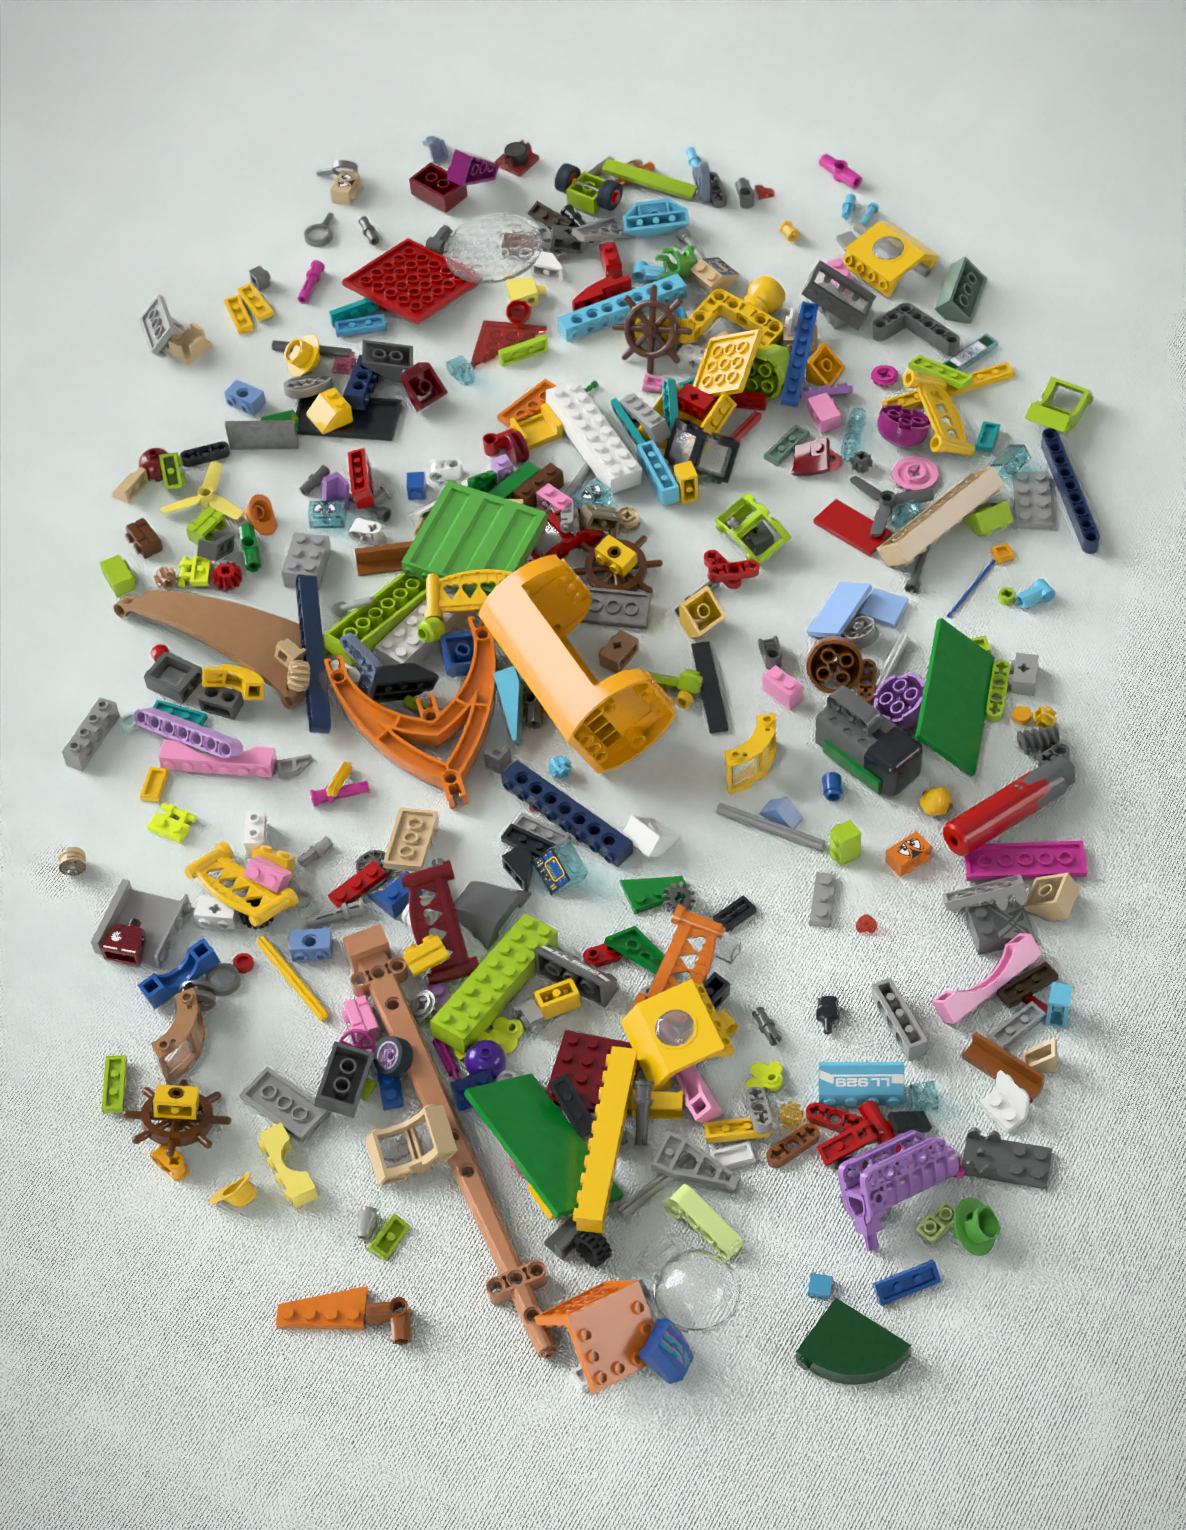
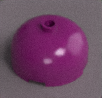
(903, 426)

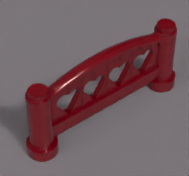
(436, 881)

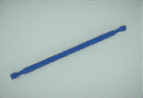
(971, 588)

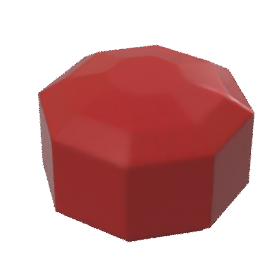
(158, 650)

